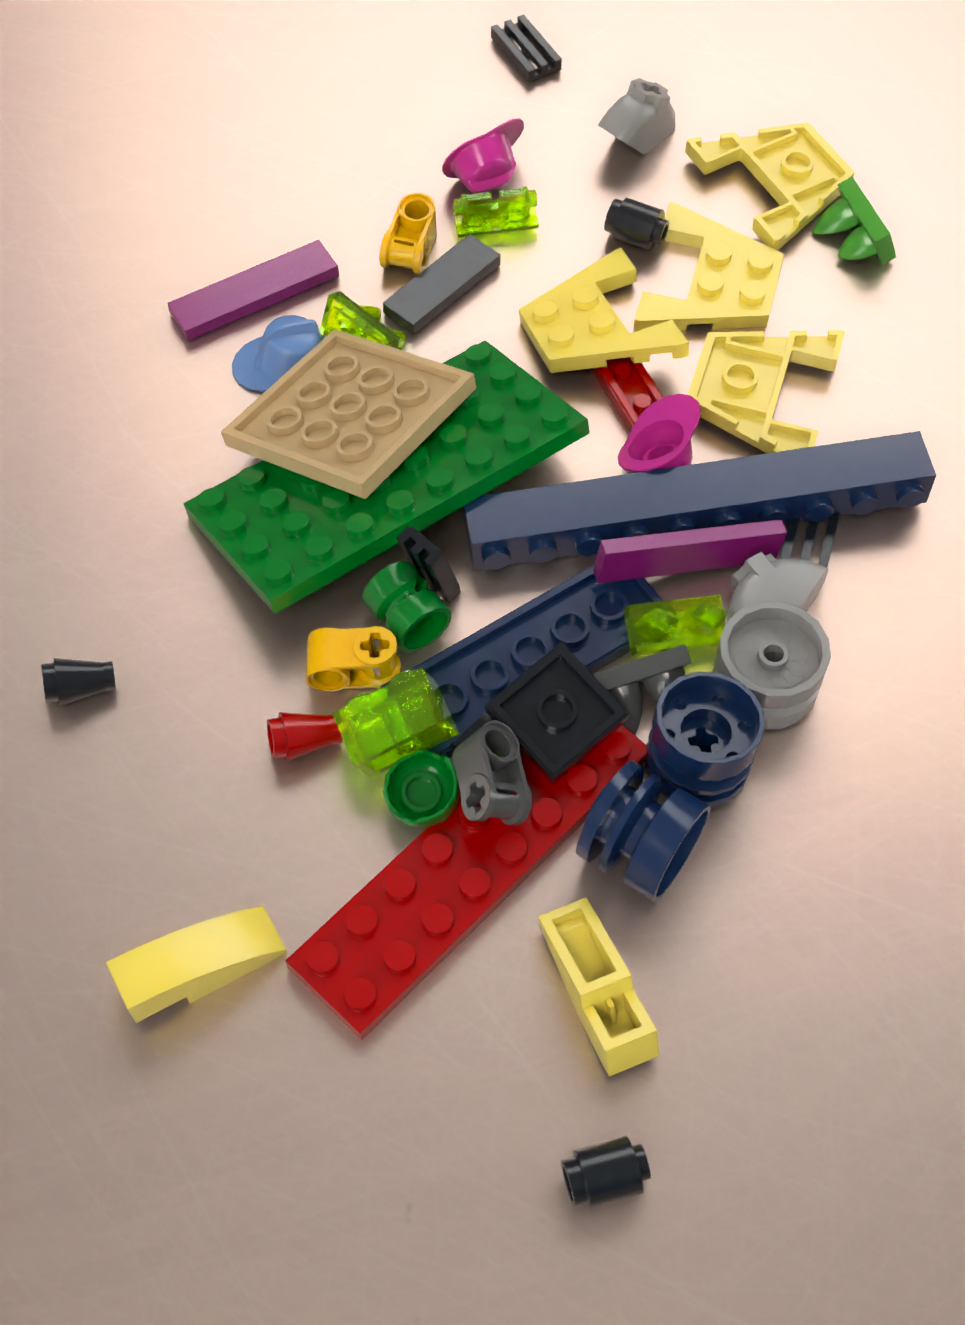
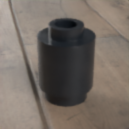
(636, 223)
(605, 1172)

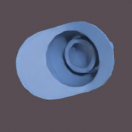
(276, 352)

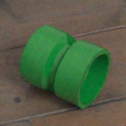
(408, 607)

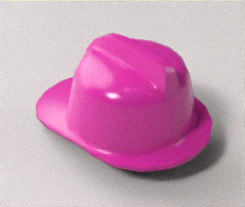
(486, 159)
(662, 435)

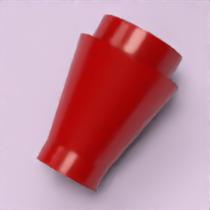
(300, 734)

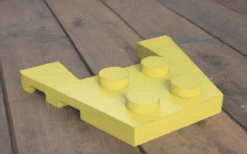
(790, 164)
(730, 282)
(579, 328)
(742, 381)

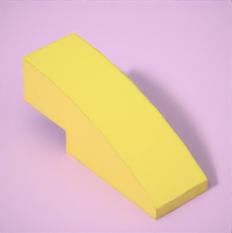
(195, 960)
(599, 987)

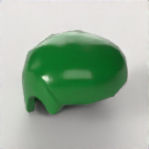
(422, 789)

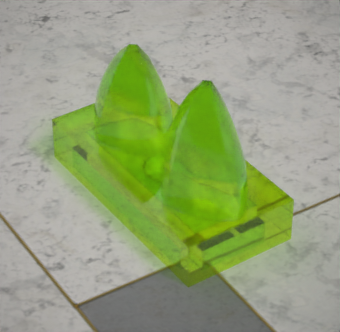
(358, 320)
(673, 623)

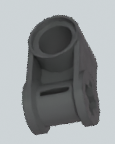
(488, 772)

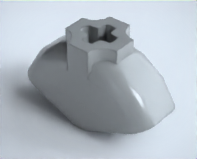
(641, 116)
(774, 580)

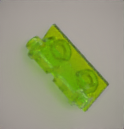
(481, 215)

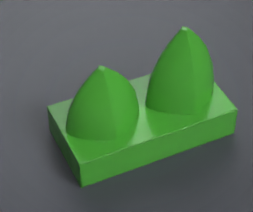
(854, 210)

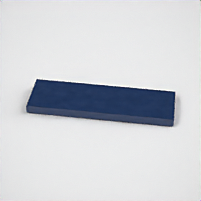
(576, 612)

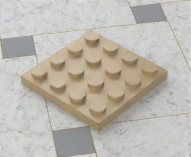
(349, 412)

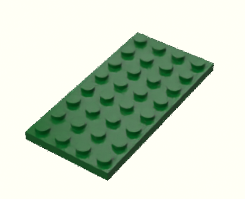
(301, 534)

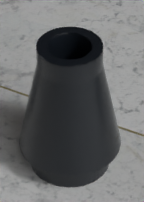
(76, 679)

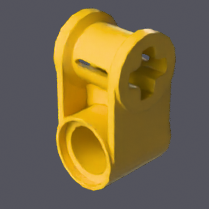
(410, 234)
(348, 658)

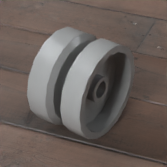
(777, 656)

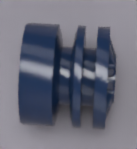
(705, 736)
(635, 826)

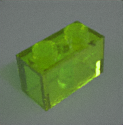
(394, 721)

